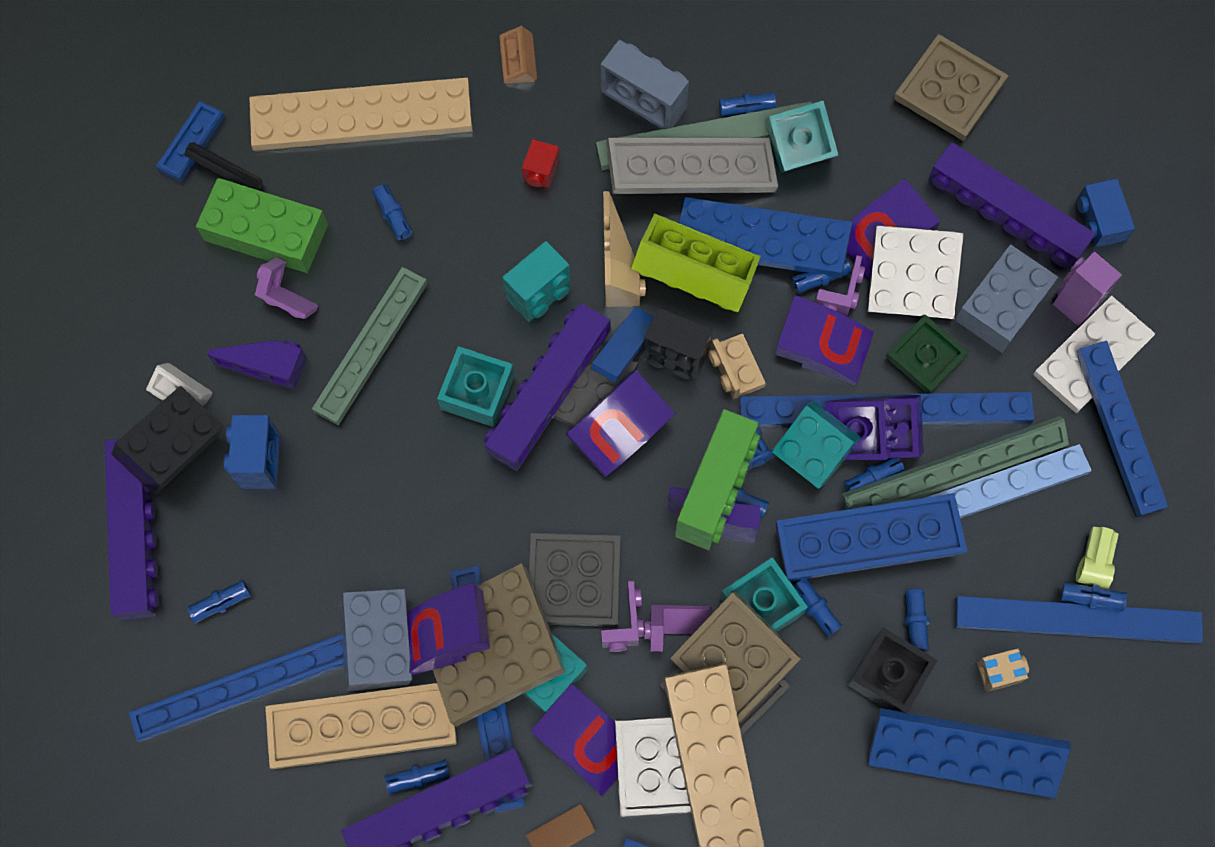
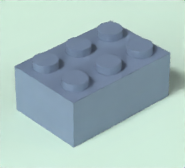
(644, 85)
(1006, 298)
(375, 639)

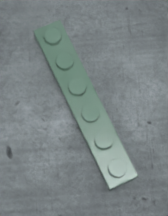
(369, 346)

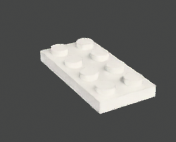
(1110, 322)

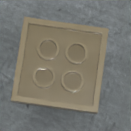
(950, 87)
(747, 645)

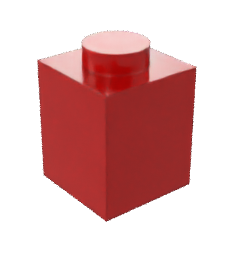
(540, 164)

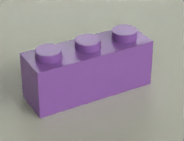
(1085, 287)

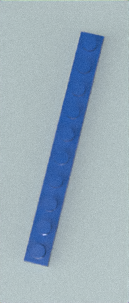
(936, 408)

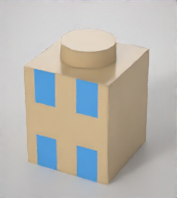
(1003, 670)

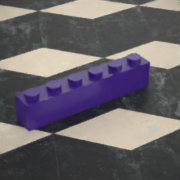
(1011, 206)
(547, 387)
(129, 542)
(443, 804)

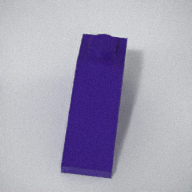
(264, 360)

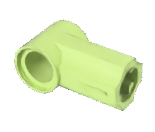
(1097, 563)

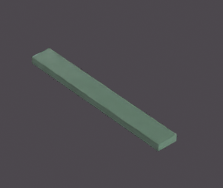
(739, 126)
(962, 466)

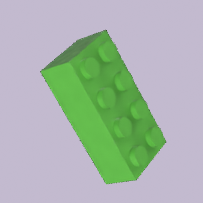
(262, 225)
(715, 482)

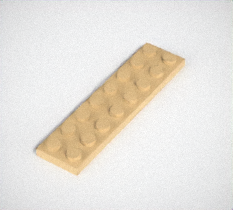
(360, 114)

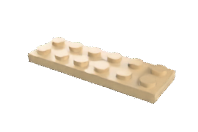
(357, 726)
(713, 758)

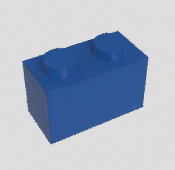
(1105, 212)

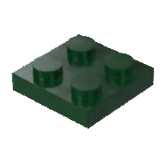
(927, 354)

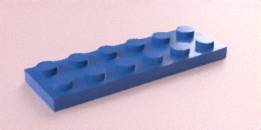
(777, 236)
(871, 537)
(968, 753)

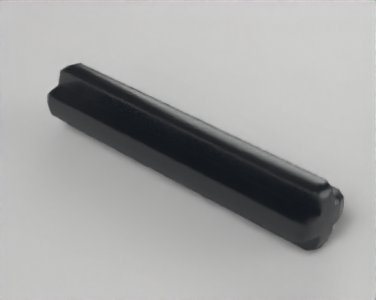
(222, 166)

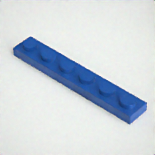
(1122, 428)

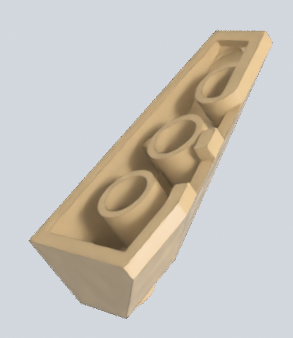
(622, 283)

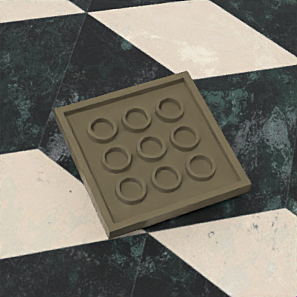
(519, 652)

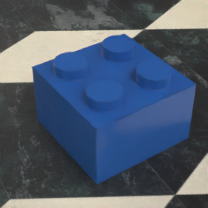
(253, 451)

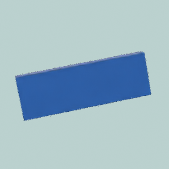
(197, 129)
(623, 345)

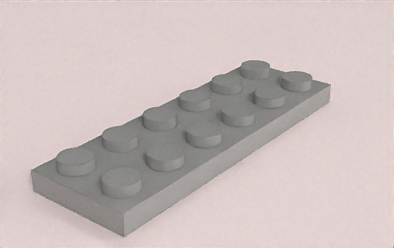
(691, 165)

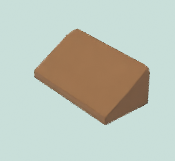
(518, 56)
(563, 830)

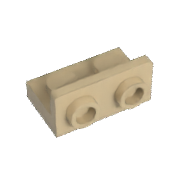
(736, 365)

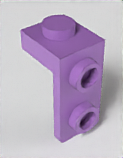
(269, 289)
(840, 302)
(673, 620)
(619, 639)

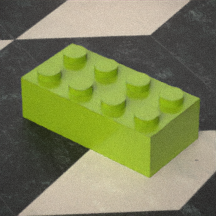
(695, 263)

